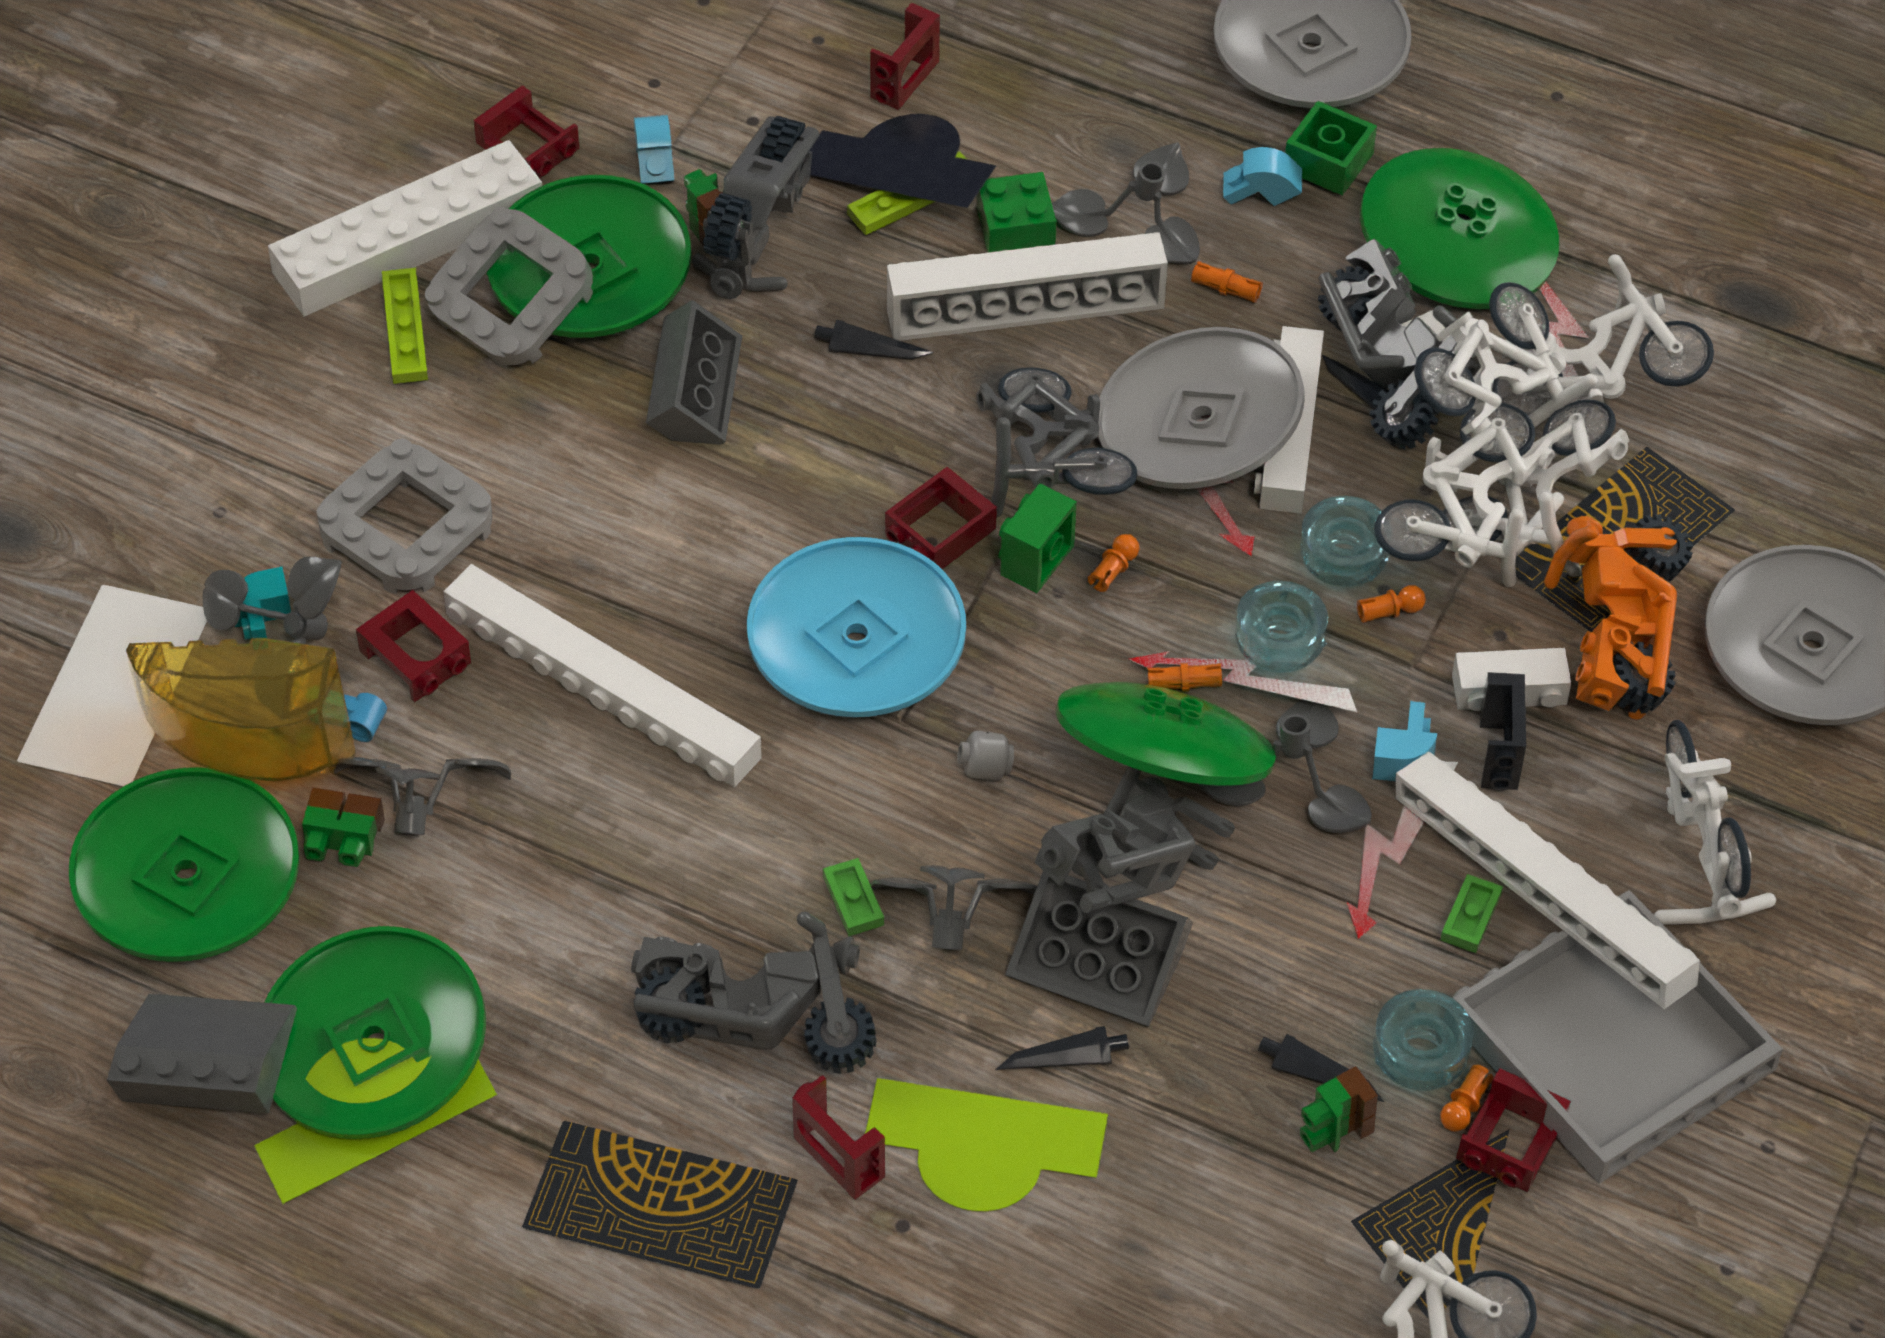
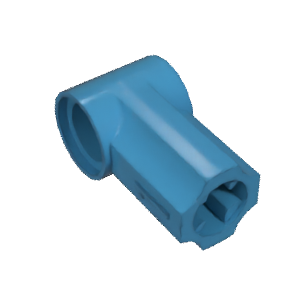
(365, 715)

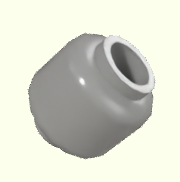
(986, 756)

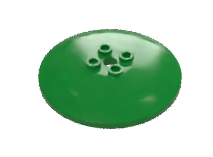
(615, 224)
(1451, 259)
(1165, 733)
(176, 821)
(388, 985)

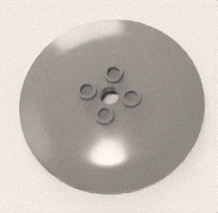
(1356, 55)
(1220, 372)
(1795, 596)

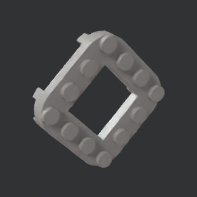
(520, 340)
(417, 565)

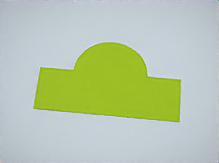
(983, 1147)
(306, 1159)

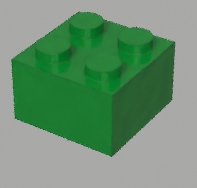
(1331, 147)
(1016, 212)
(1037, 537)

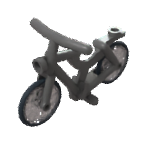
(1041, 390)

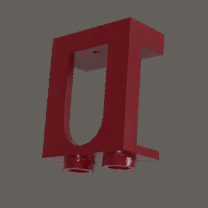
(920, 46)
(517, 110)
(423, 678)
(1519, 1097)
(862, 1158)

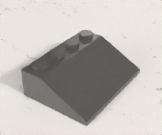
(1102, 958)
(202, 1053)

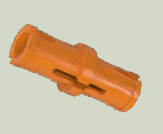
(1226, 282)
(1186, 676)

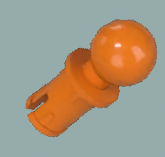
(1115, 561)
(1410, 599)
(1465, 1099)

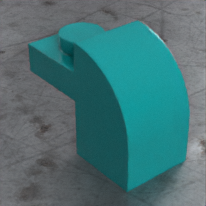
(266, 591)

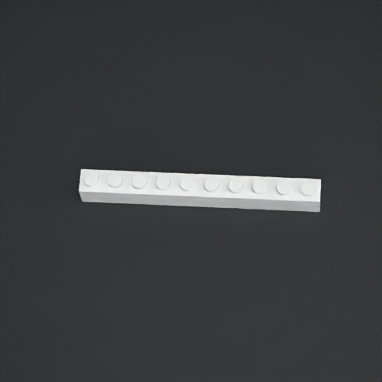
(603, 675)
(1548, 880)

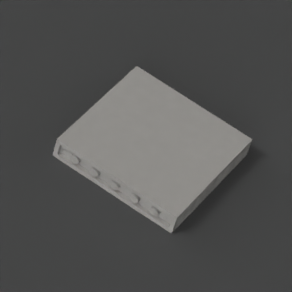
(1613, 1051)

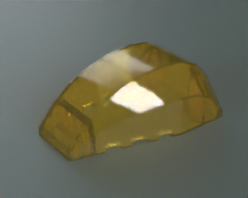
(246, 707)

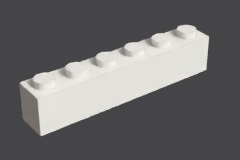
(1285, 473)

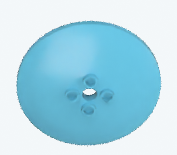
(865, 587)

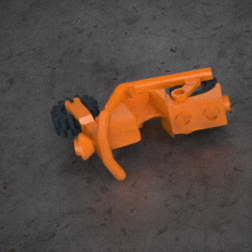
(1628, 574)

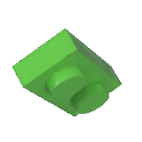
(853, 897)
(1471, 913)

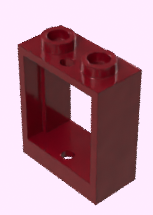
(959, 496)

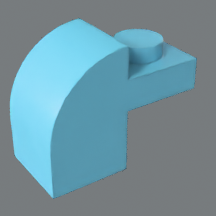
(654, 149)
(1264, 171)
(1399, 747)

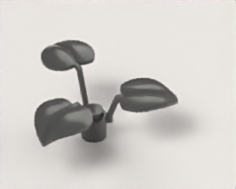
(1154, 174)
(309, 583)
(1299, 730)
(411, 809)
(949, 925)

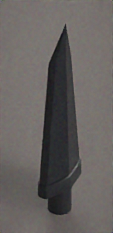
(856, 340)
(1357, 383)
(1080, 1049)
(1302, 1060)

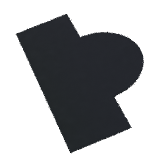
(903, 157)

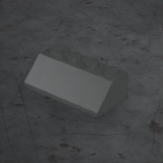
(694, 376)

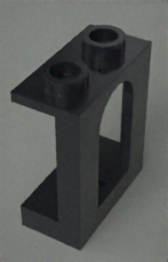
(1504, 709)

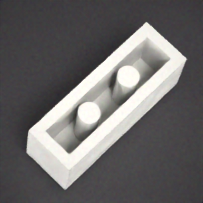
(1544, 670)

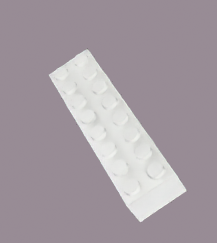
(398, 228)
(1026, 286)

